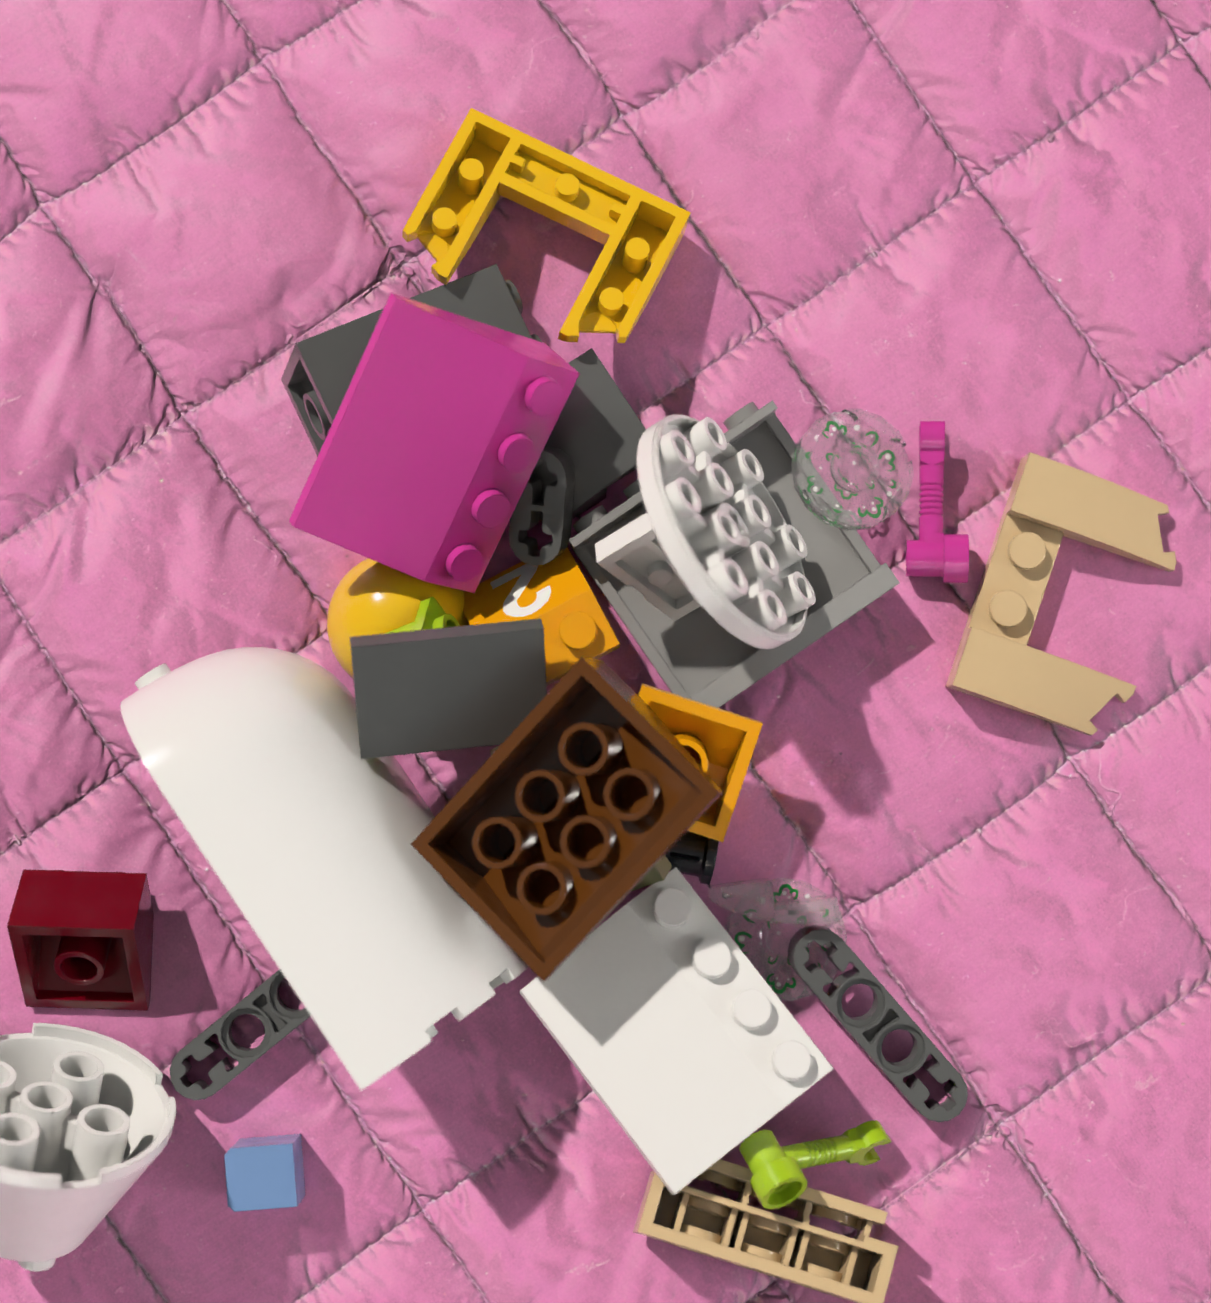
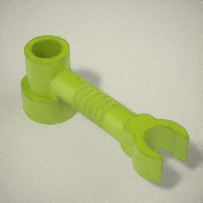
(778, 1168)

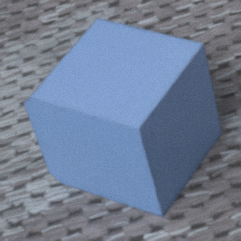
(265, 1173)

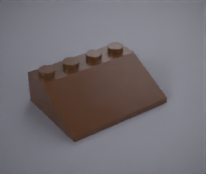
(567, 815)

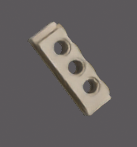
(771, 1243)

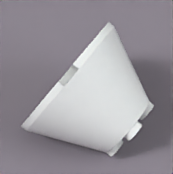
(73, 1136)

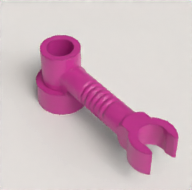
(935, 552)

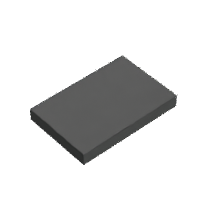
(446, 686)

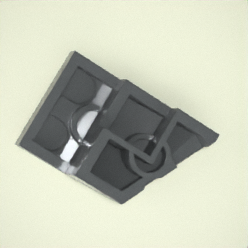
(596, 433)

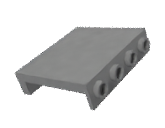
(697, 653)

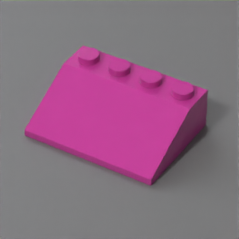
(434, 443)

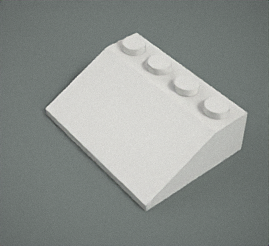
(676, 1031)

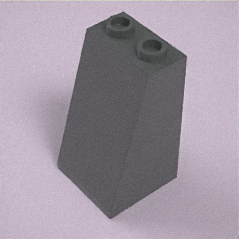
(326, 363)

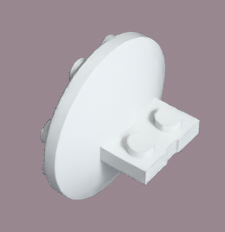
(710, 536)

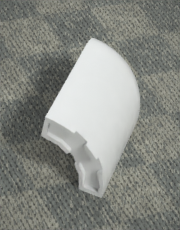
(317, 849)

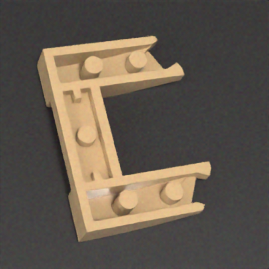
(993, 653)

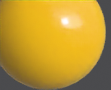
(378, 600)

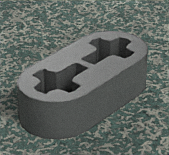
(556, 510)

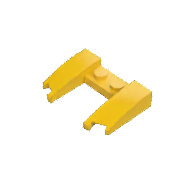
(497, 161)

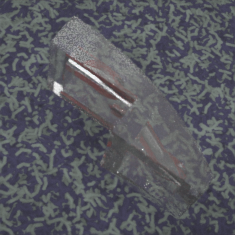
(756, 900)

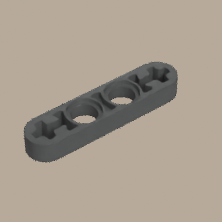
(879, 1021)
(277, 1022)

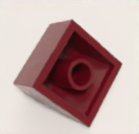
(83, 939)

